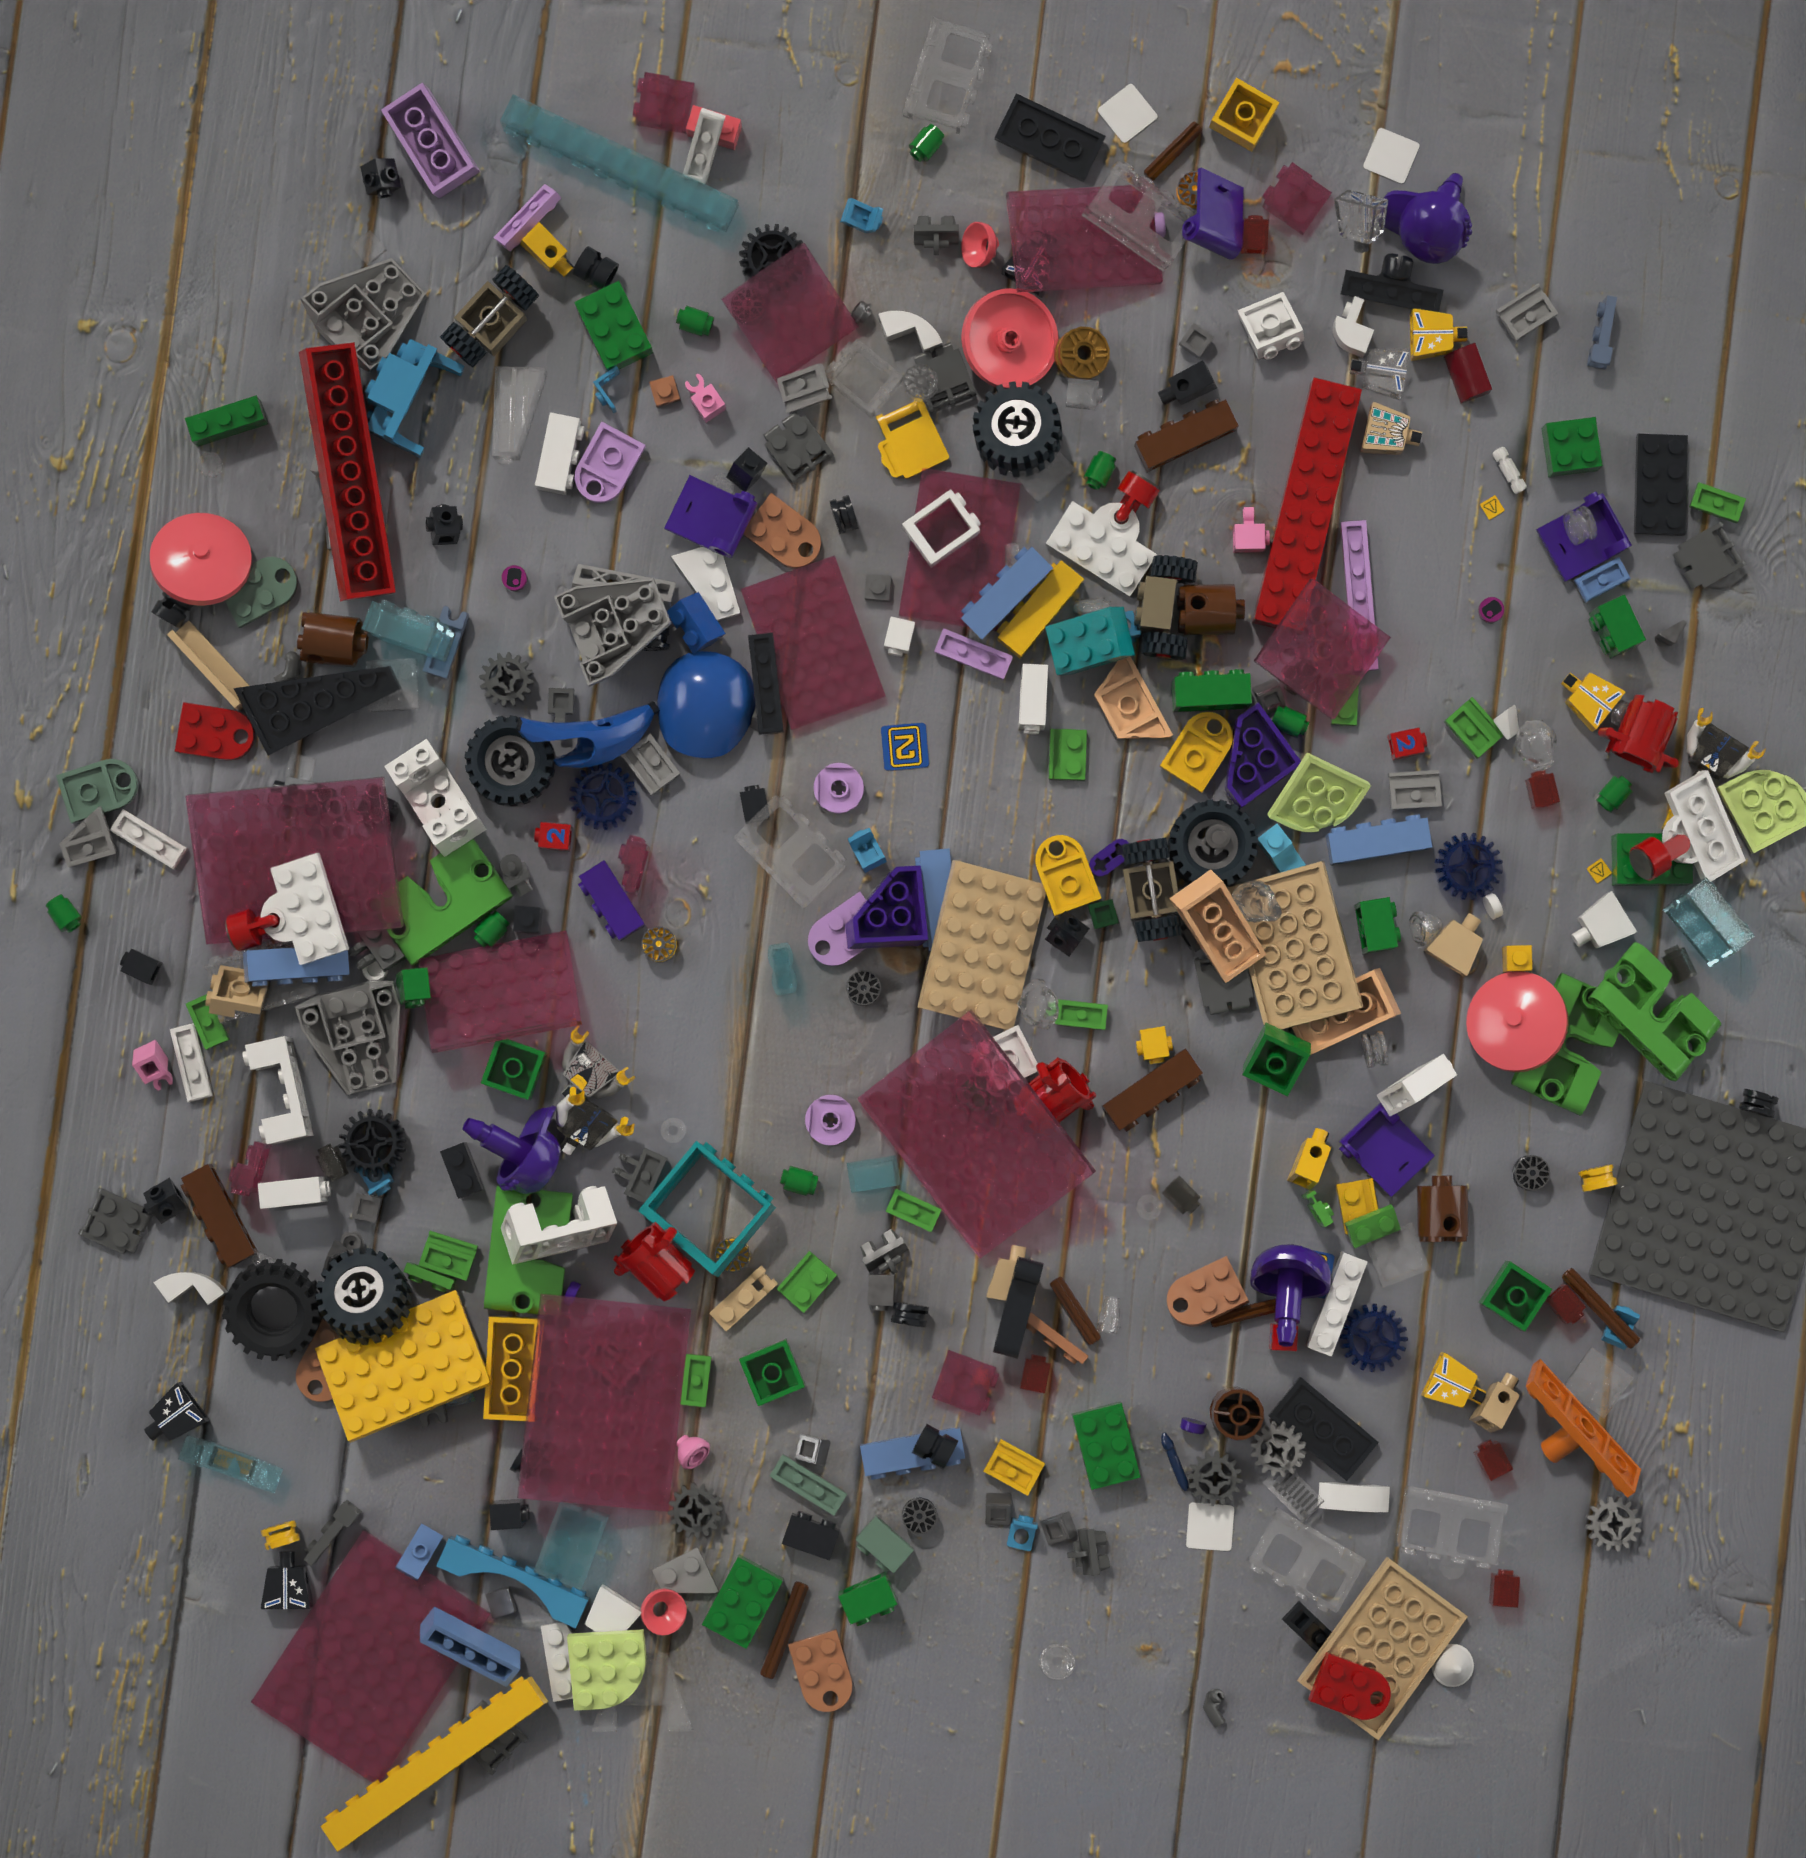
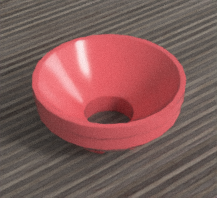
(974, 244)
(673, 1616)

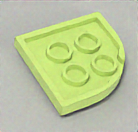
(1318, 796)
(1764, 806)
(605, 1667)

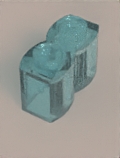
(783, 977)

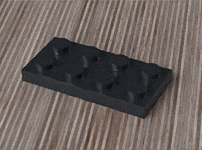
(1049, 137)
(1660, 484)
(1324, 1428)

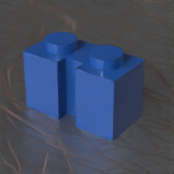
(696, 621)

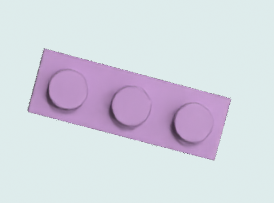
(527, 217)
(973, 654)

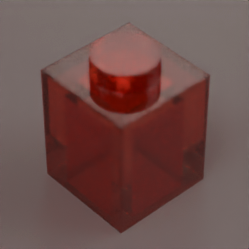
(1255, 235)
(1542, 789)
(1565, 1304)
(1035, 1373)
(1492, 1459)
(1504, 1588)

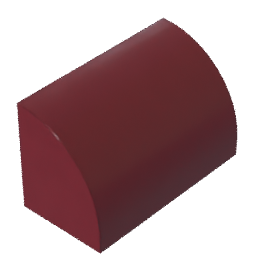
(1468, 373)

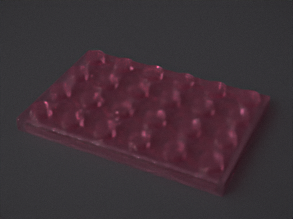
(1066, 251)
(947, 587)
(816, 642)
(501, 992)

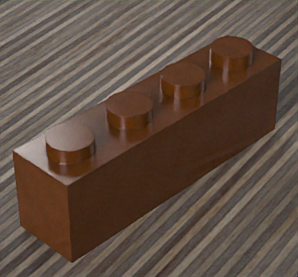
(1186, 435)
(1153, 1089)
(219, 1216)

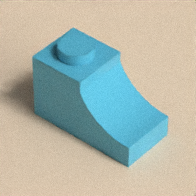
(1279, 849)

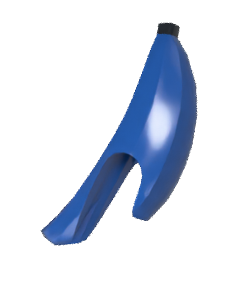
(597, 739)

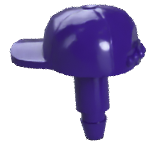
(1432, 222)
(527, 1160)
(1290, 1275)

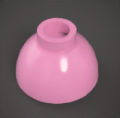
(692, 1451)

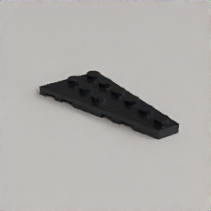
(299, 707)

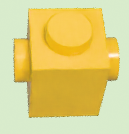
(1154, 1044)

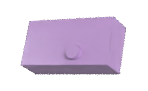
(430, 140)

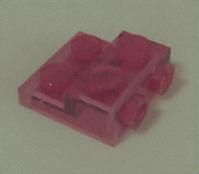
(663, 102)
(1295, 197)
(633, 856)
(248, 1175)
(965, 1383)

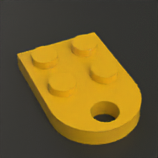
(1197, 751)
(1066, 876)

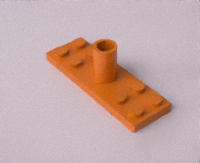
(1579, 1430)

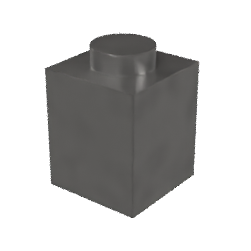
(880, 1291)

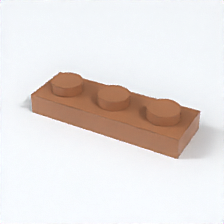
(1054, 1339)

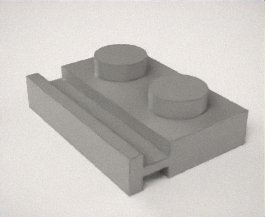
(1526, 312)
(804, 388)
(651, 764)
(1414, 790)

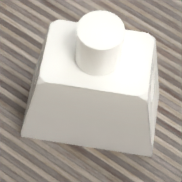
(1603, 923)
(611, 1612)

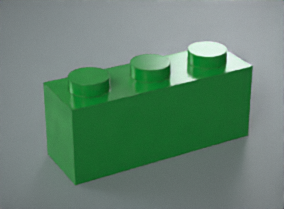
(226, 421)
(413, 987)

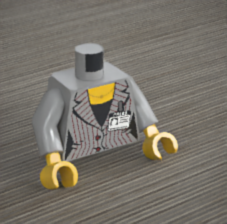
(590, 1069)

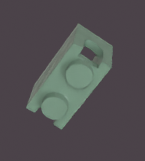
(883, 1544)

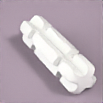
(1509, 470)

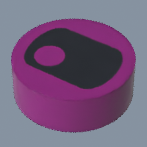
(514, 578)
(1491, 609)

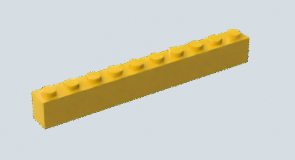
(434, 1763)

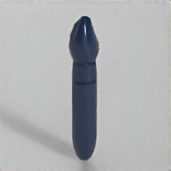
(1175, 1462)

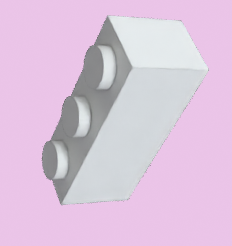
(559, 454)

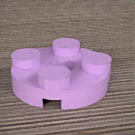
(848, 777)
(818, 1129)

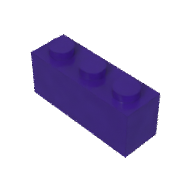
(611, 901)

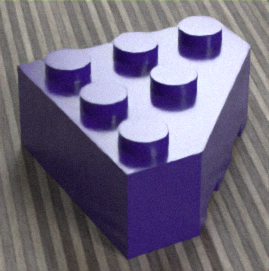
(1257, 757)
(891, 914)

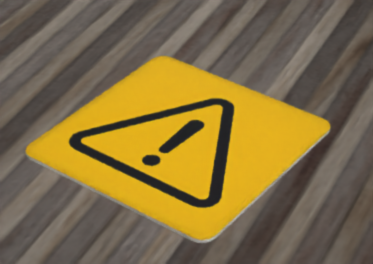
(1492, 507)
(1599, 870)

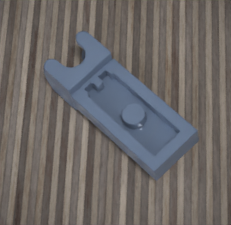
(1600, 353)
(440, 668)

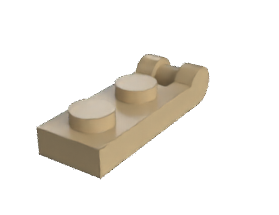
(742, 1299)

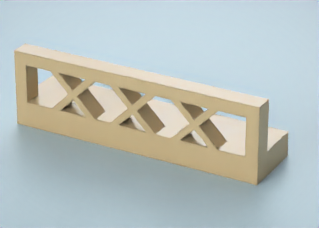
(209, 662)

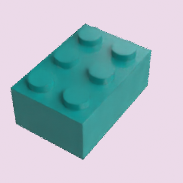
(1090, 640)

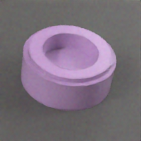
(1159, 224)

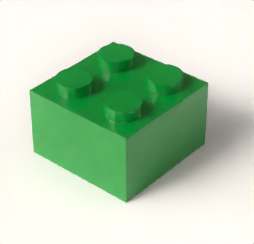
(1572, 447)
(1616, 627)
(1377, 925)
(1276, 1059)
(514, 1068)
(1515, 1295)
(772, 1372)
(868, 1598)

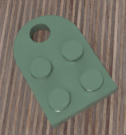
(262, 591)
(95, 787)

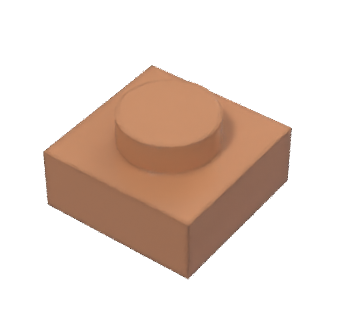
(664, 391)

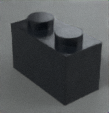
(462, 1170)
(508, 1514)
(811, 1535)

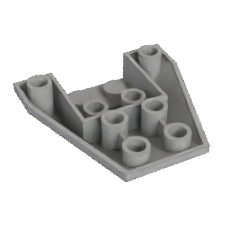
(366, 309)
(612, 623)
(355, 1033)

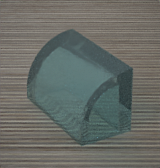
(873, 1173)

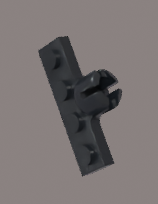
(1392, 286)

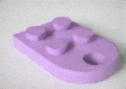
(609, 462)
(832, 930)

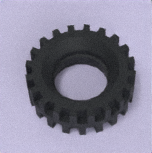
(259, 1337)

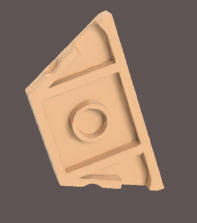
(1130, 704)

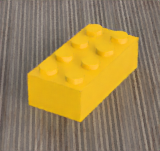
(509, 1367)

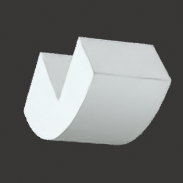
(900, 323)
(177, 1284)
(1354, 1497)

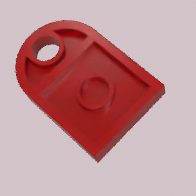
(212, 732)
(1348, 1688)

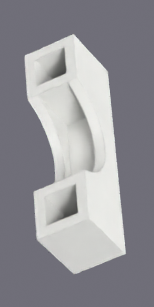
(1337, 1304)

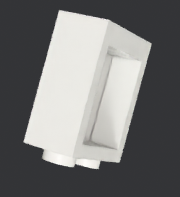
(920, 542)
(1033, 698)
(1416, 1085)
(294, 1192)

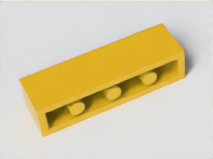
(1040, 609)

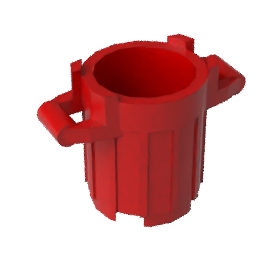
(1643, 734)
(1062, 1088)
(655, 1261)

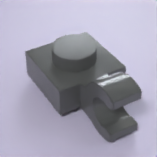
(561, 703)

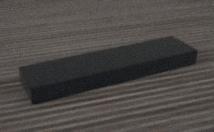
(765, 684)

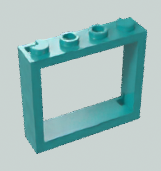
(650, 1206)

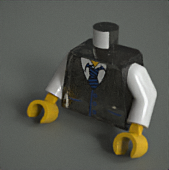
(1716, 750)
(587, 1123)

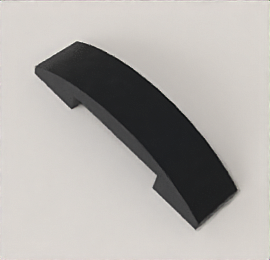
(1307, 1626)

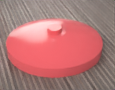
(1009, 338)
(200, 559)
(1517, 1021)

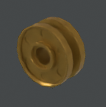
(1092, 343)

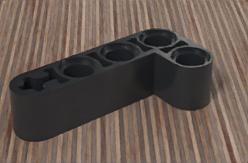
(1017, 1307)

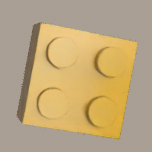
(1244, 114)

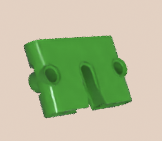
(467, 902)
(1630, 1011)
(1568, 1071)
(531, 1277)

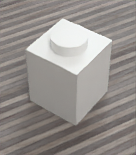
(899, 636)

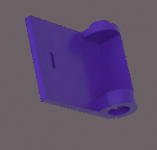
(1218, 216)
(711, 516)
(1580, 558)
(1386, 1149)

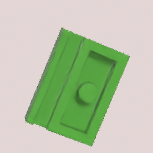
(1474, 727)
(1067, 754)
(1320, 1210)
(448, 1255)
(806, 1281)

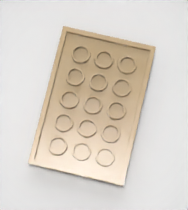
(982, 945)
(1307, 955)
(1395, 1629)

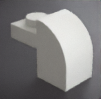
(1349, 334)

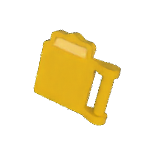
(911, 445)

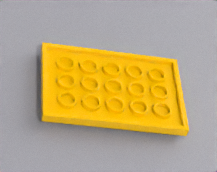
(406, 1374)

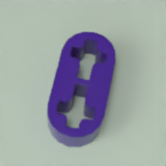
(1103, 854)

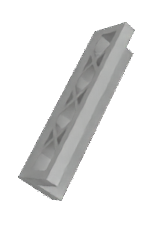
(602, 575)

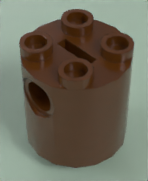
(1209, 609)
(332, 639)
(1442, 1211)
(1249, 1413)

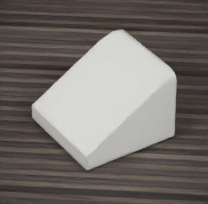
(1508, 722)

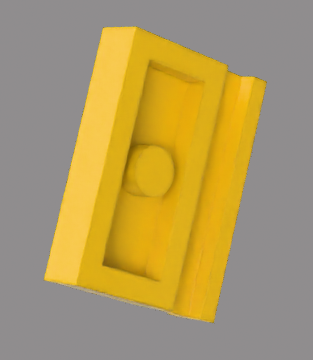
(1356, 1199)
(1014, 1467)

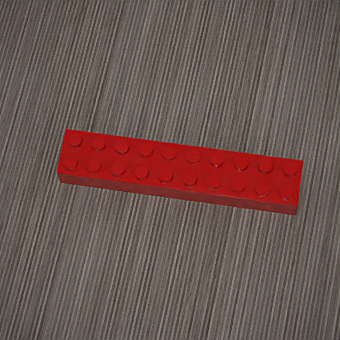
(347, 471)
(1307, 498)

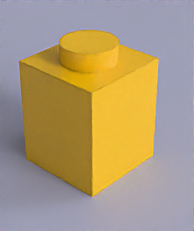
(1517, 958)

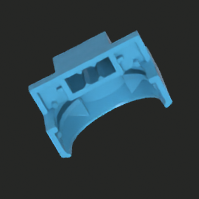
(397, 387)

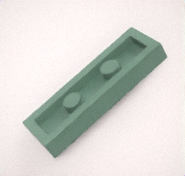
(808, 1484)

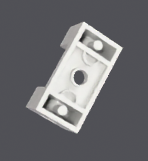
(422, 779)
(281, 1053)
(592, 1226)

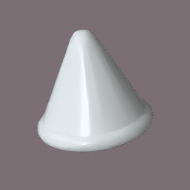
(1453, 1666)

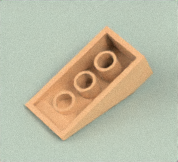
(1218, 925)
(1377, 1007)

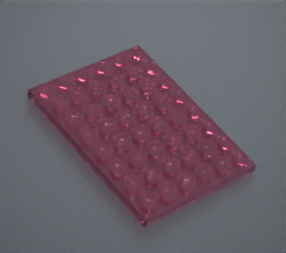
(254, 829)
(976, 1134)
(604, 1403)
(357, 1664)

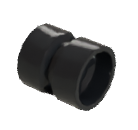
(593, 267)
(172, 615)
(935, 1446)

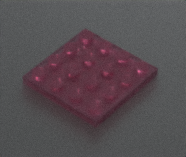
(789, 312)
(1322, 649)

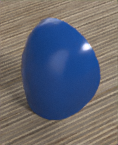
(705, 704)

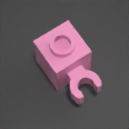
(706, 399)
(1249, 536)
(152, 1064)

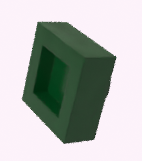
(1103, 914)

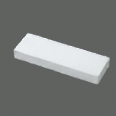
(704, 145)
(148, 839)
(191, 1062)

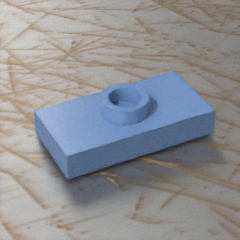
(1602, 579)
(419, 1552)

